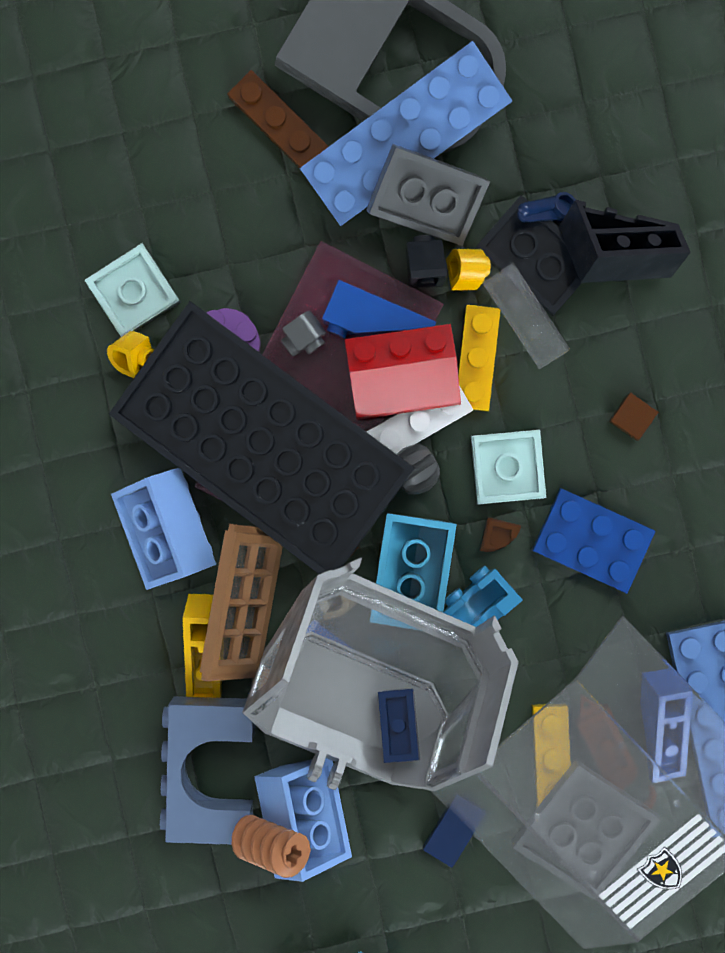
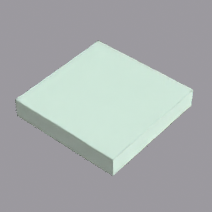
(132, 290)
(508, 467)

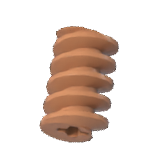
(270, 846)

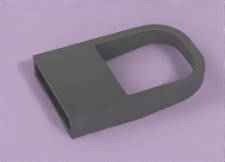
(341, 39)

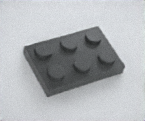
(427, 195)

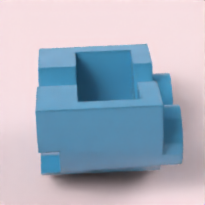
(483, 598)

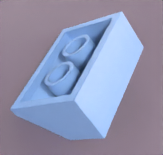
(163, 528)
(308, 809)

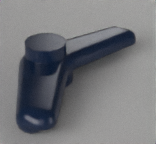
(546, 209)

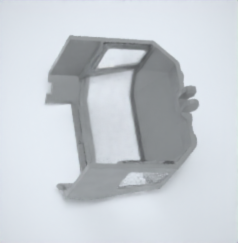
(361, 639)

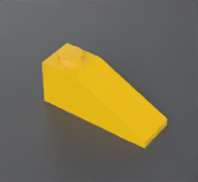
(194, 633)

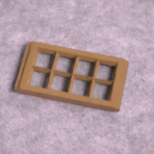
(240, 604)

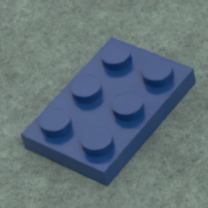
(593, 540)

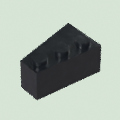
(621, 247)

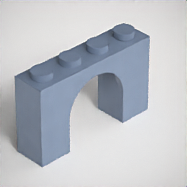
(189, 813)

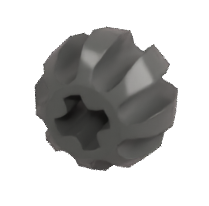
(426, 471)

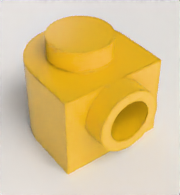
(467, 268)
(130, 353)

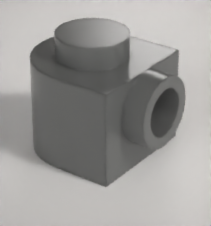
(303, 334)

